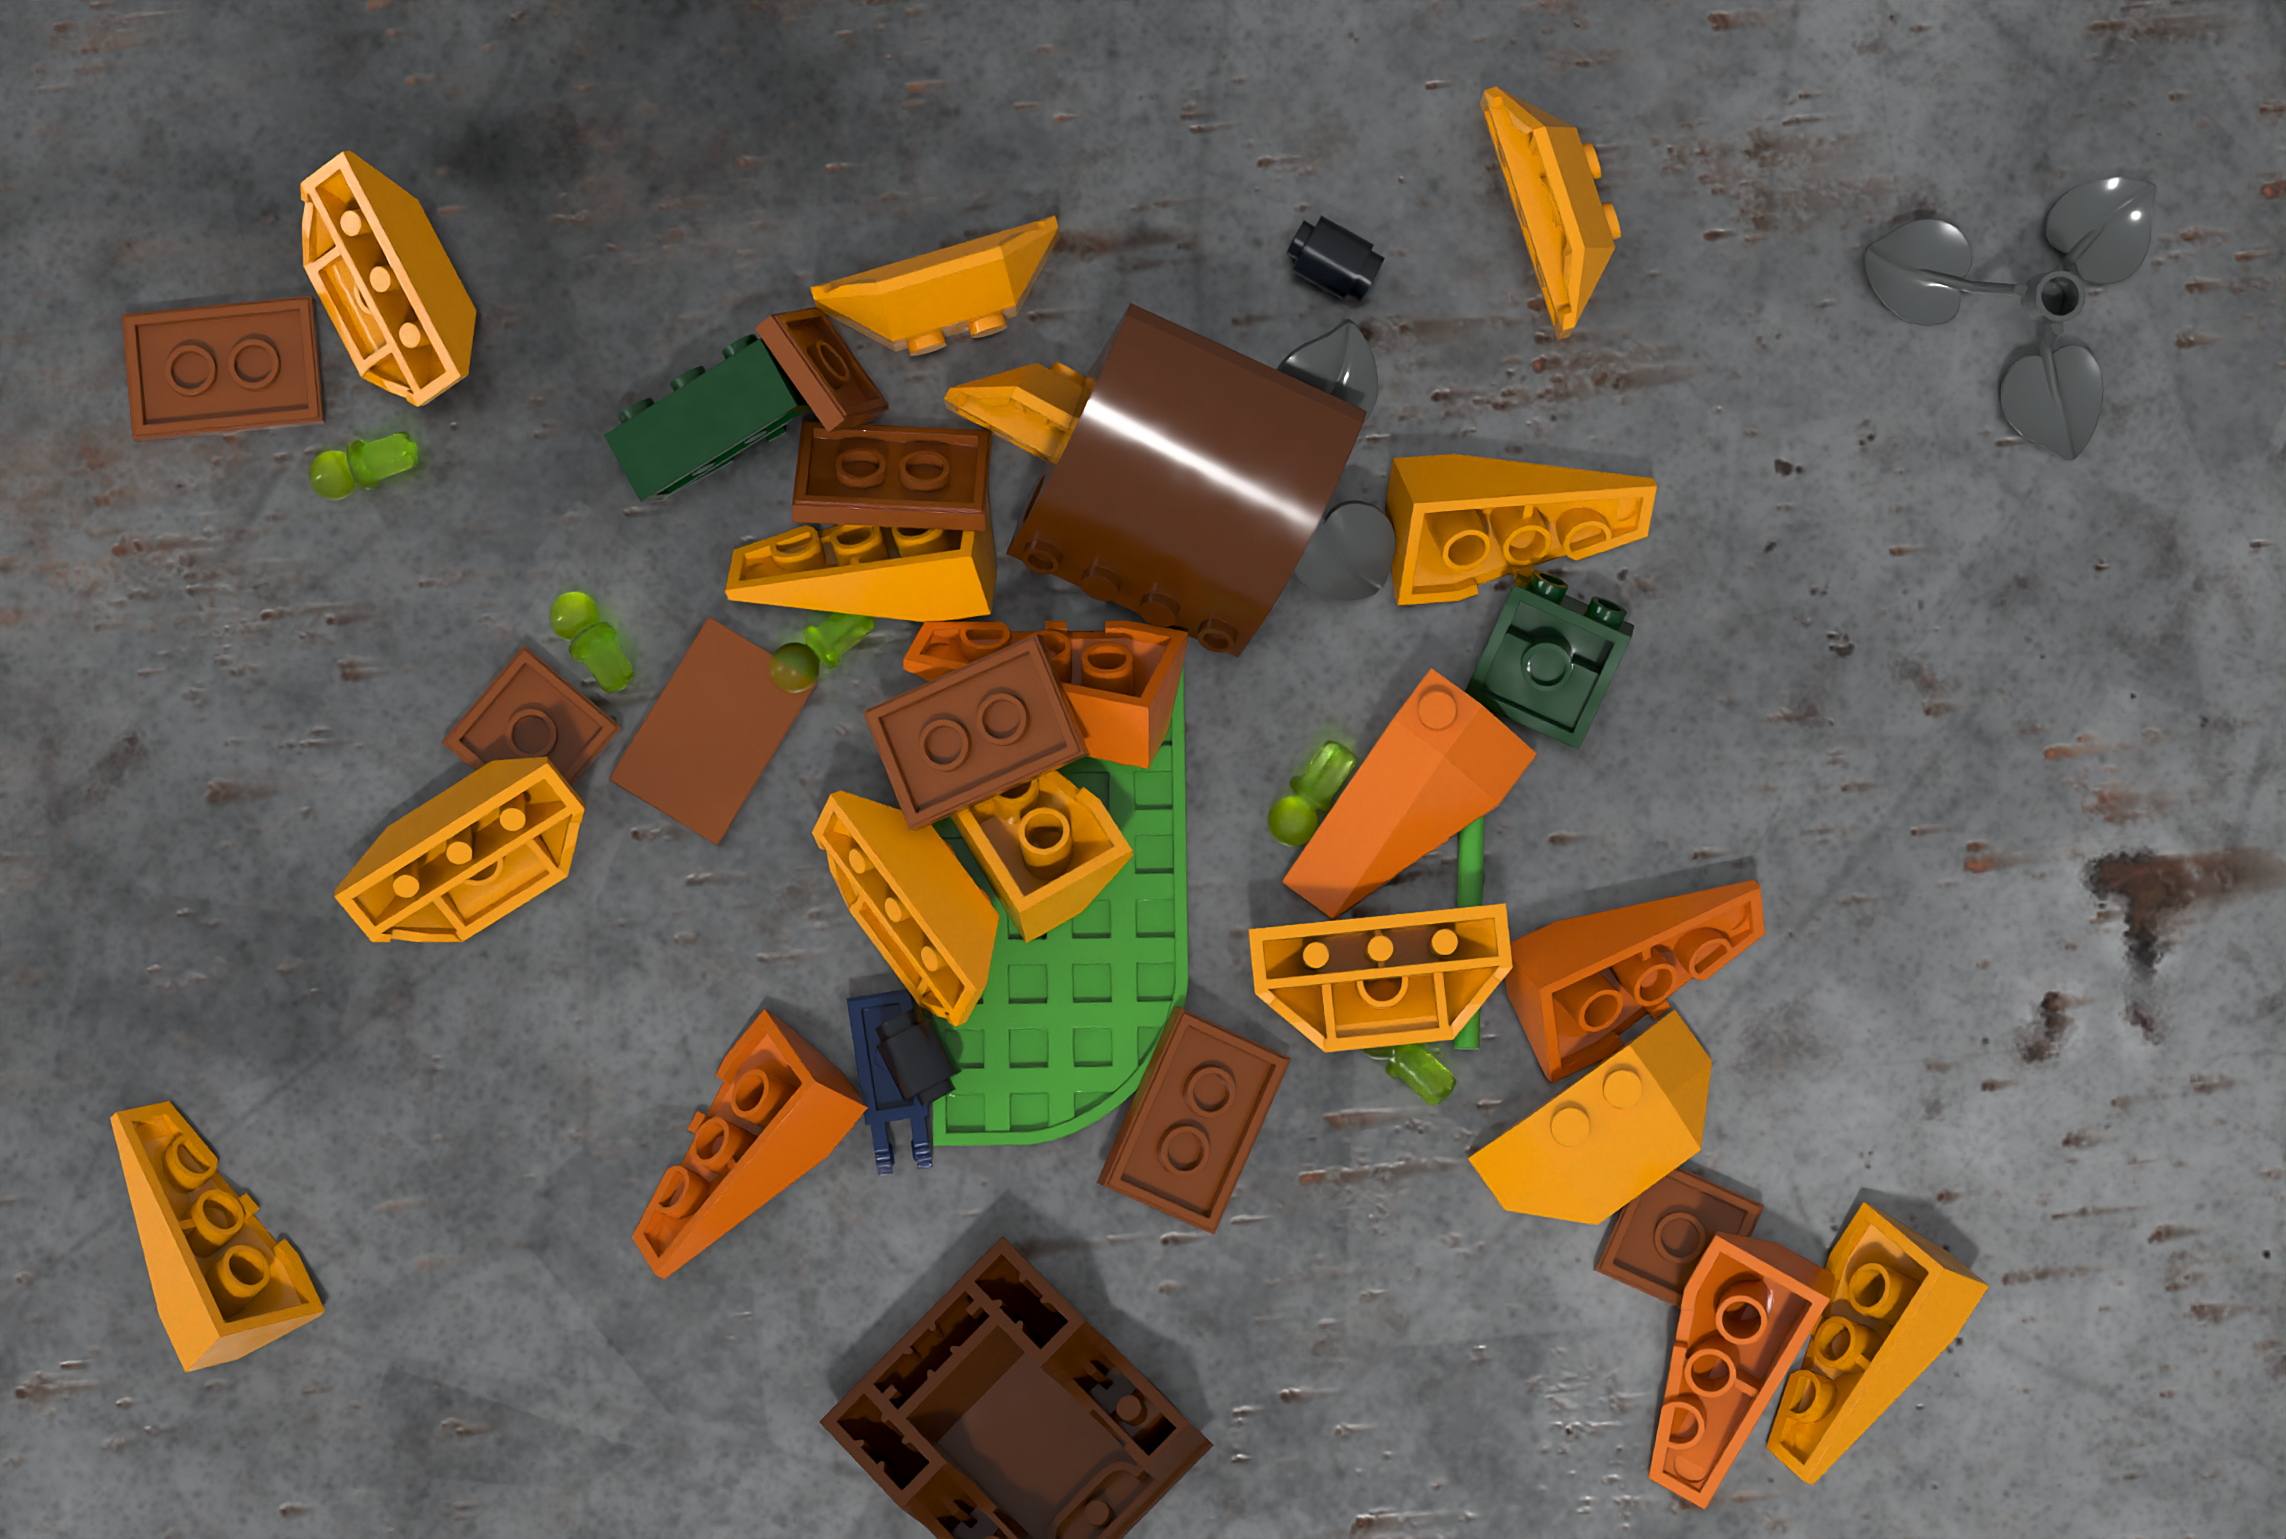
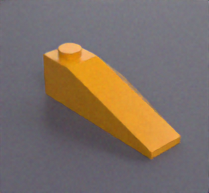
(1490, 518)
(871, 571)
(1044, 850)
(209, 1259)
(1887, 1320)

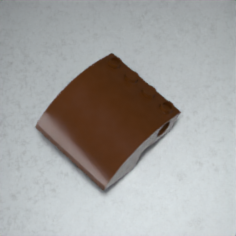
(1186, 482)
(1014, 1416)

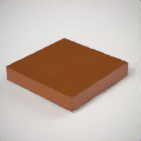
(822, 368)
(532, 715)
(1669, 1229)

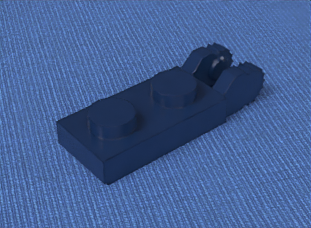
(876, 1083)

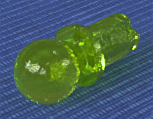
(337, 474)
(577, 620)
(797, 665)
(1294, 818)
(1417, 1070)

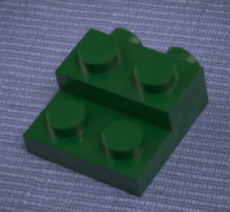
(1550, 658)

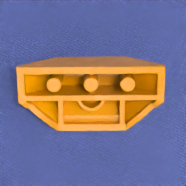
(1554, 202)
(385, 280)
(944, 290)
(1021, 405)
(467, 855)
(911, 902)
(1382, 975)
(1605, 1131)

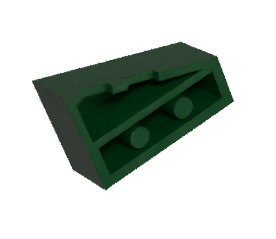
(705, 420)

